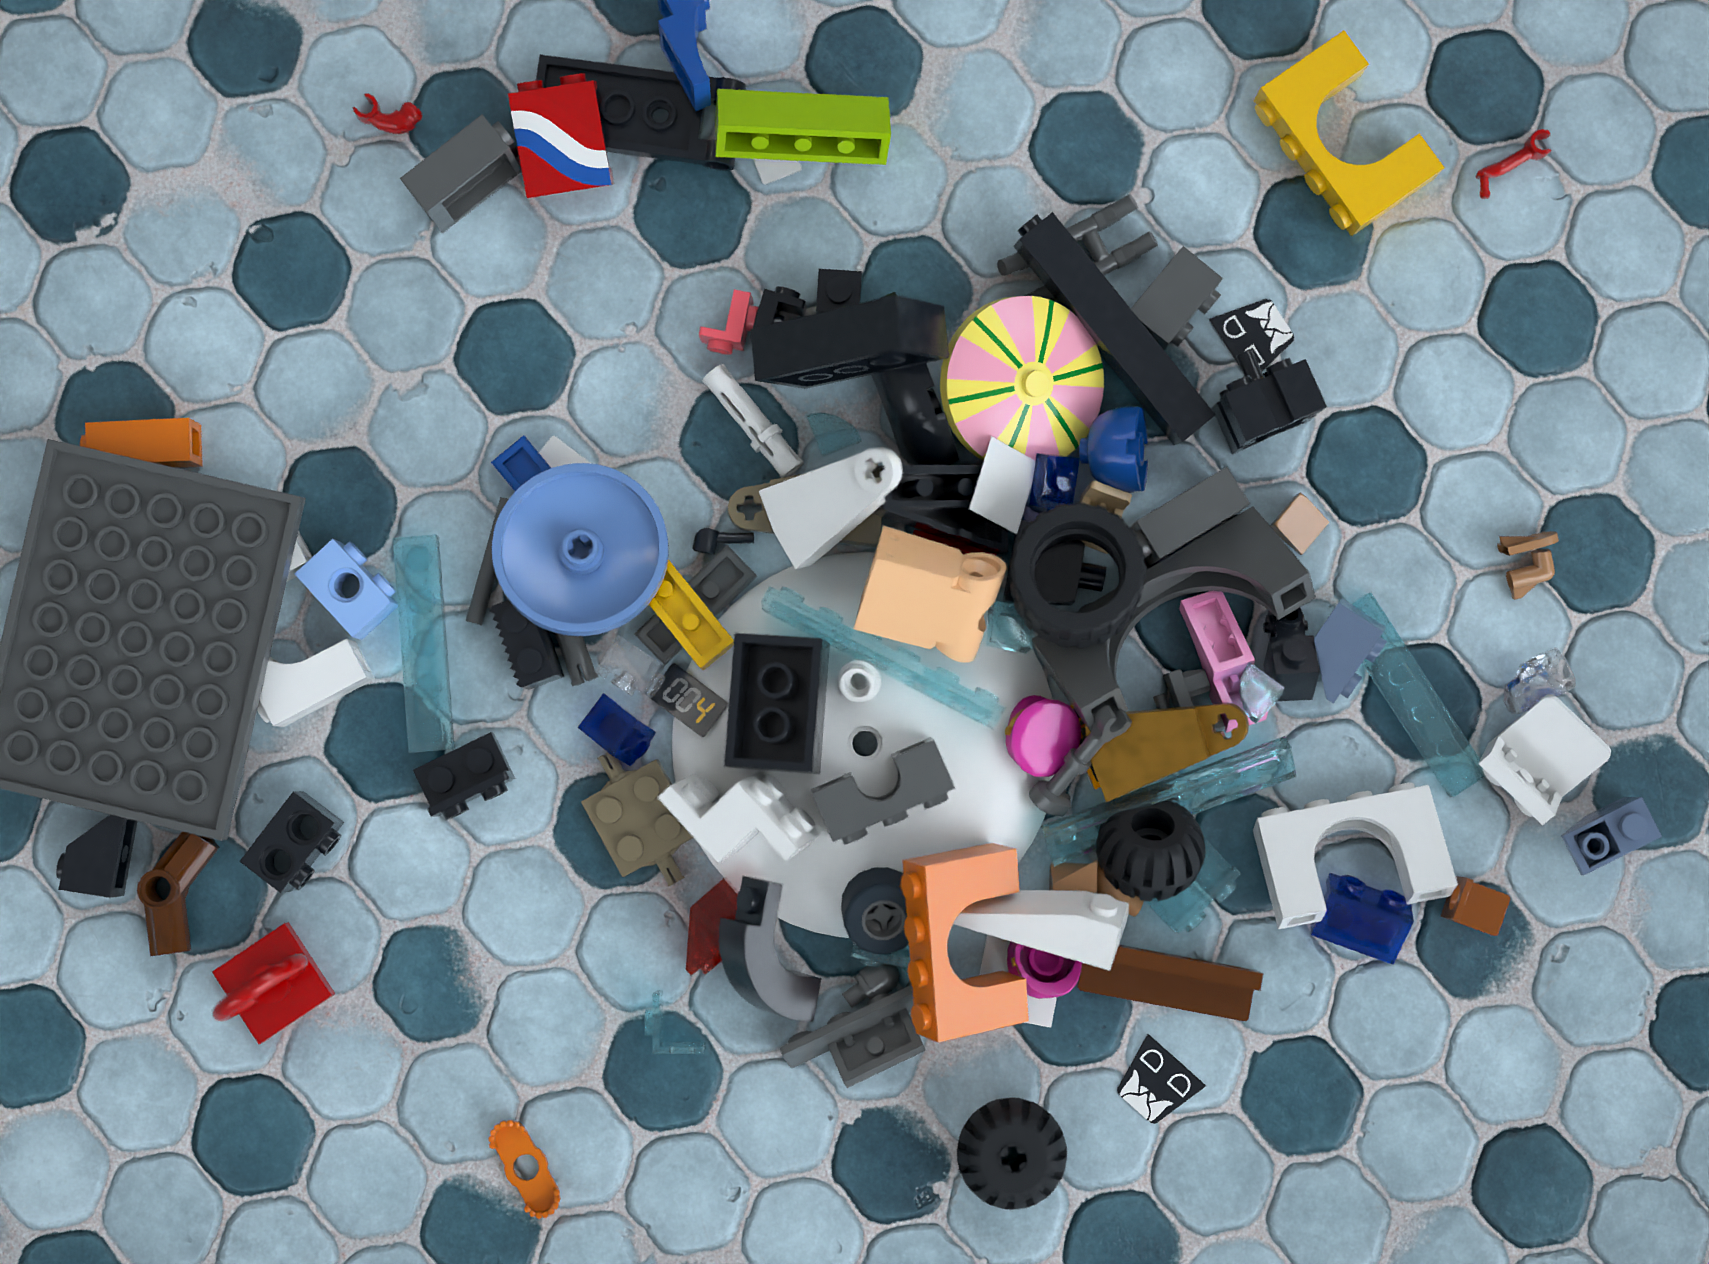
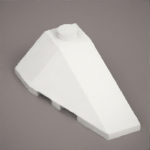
(1058, 922)

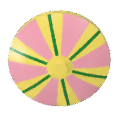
(1022, 376)

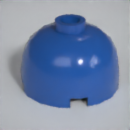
(1117, 449)

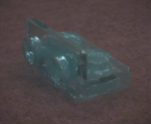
(1211, 883)

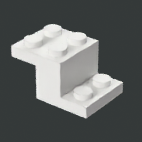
(742, 813)

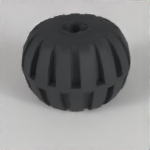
(1151, 850)
(986, 1140)

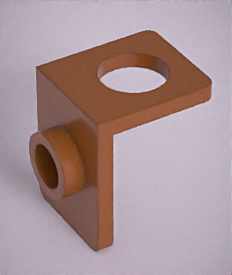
(1476, 906)

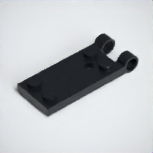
(627, 104)

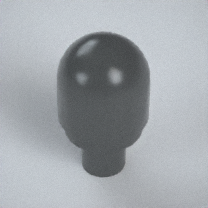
(872, 982)

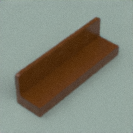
(1175, 982)

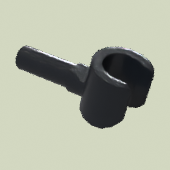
(707, 539)

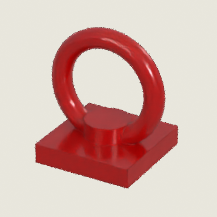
(271, 984)

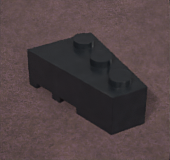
(939, 503)

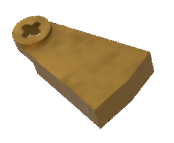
(1163, 744)

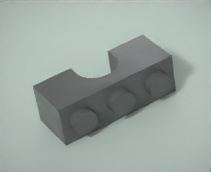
(919, 781)

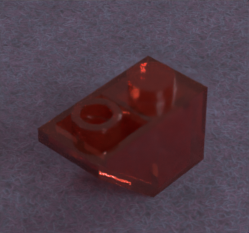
(704, 924)

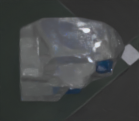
(1536, 678)

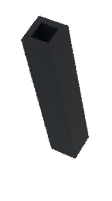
(1114, 328)

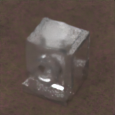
(631, 668)

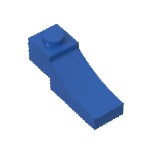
(678, 41)

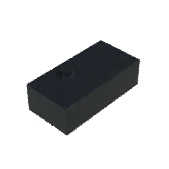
(850, 342)

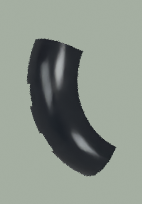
(916, 415)

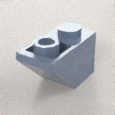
(1343, 645)
(1610, 833)

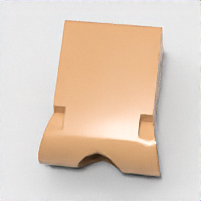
(929, 594)

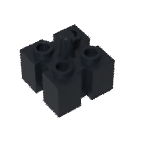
(1267, 401)

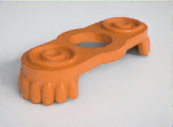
(538, 1193)

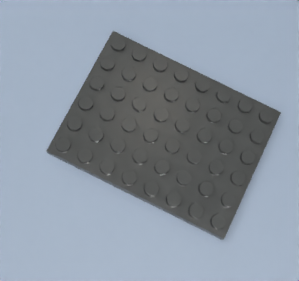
(140, 637)

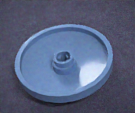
(580, 549)

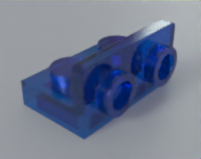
(1364, 918)

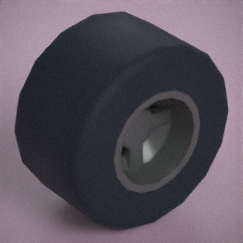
(878, 928)

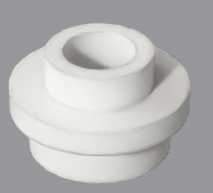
(857, 692)

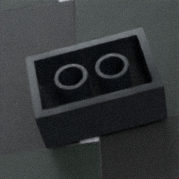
(777, 703)

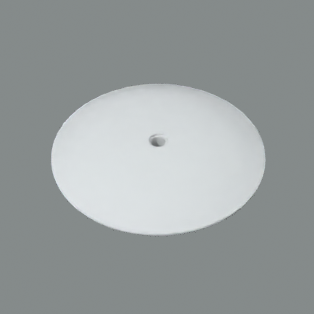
(989, 791)

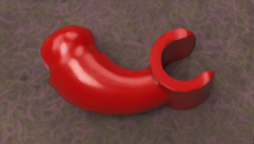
(395, 122)

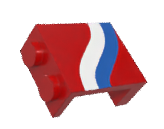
(559, 136)

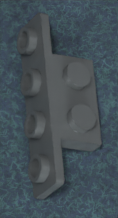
(862, 1040)

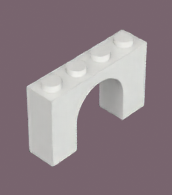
(305, 686)
(1400, 819)

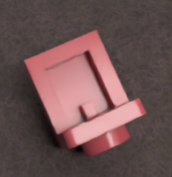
(739, 322)

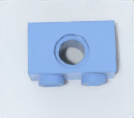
(324, 579)

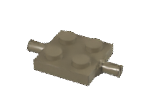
(634, 821)

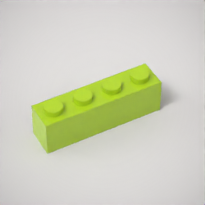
(802, 127)

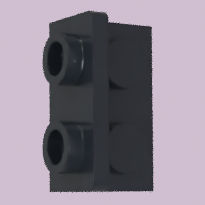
(464, 775)

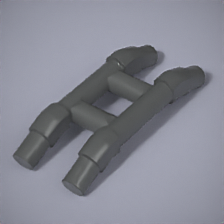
(1088, 232)

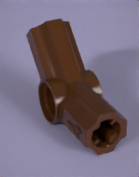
(168, 918)

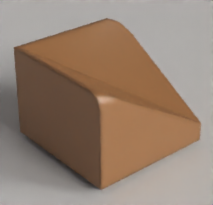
(1073, 877)

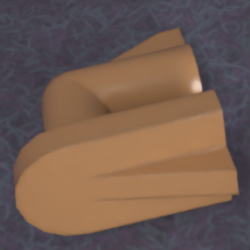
(1542, 570)

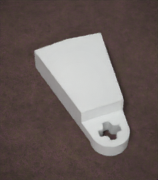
(828, 503)

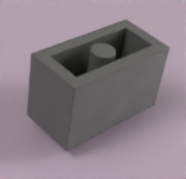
(1176, 296)

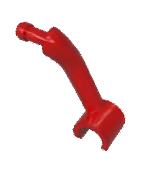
(1500, 168)

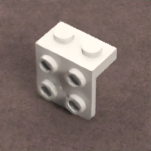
(1543, 757)

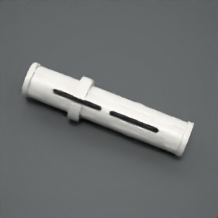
(759, 429)

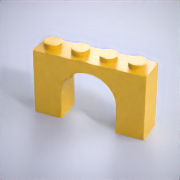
(1353, 191)

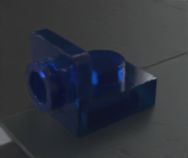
(1054, 480)
(617, 730)

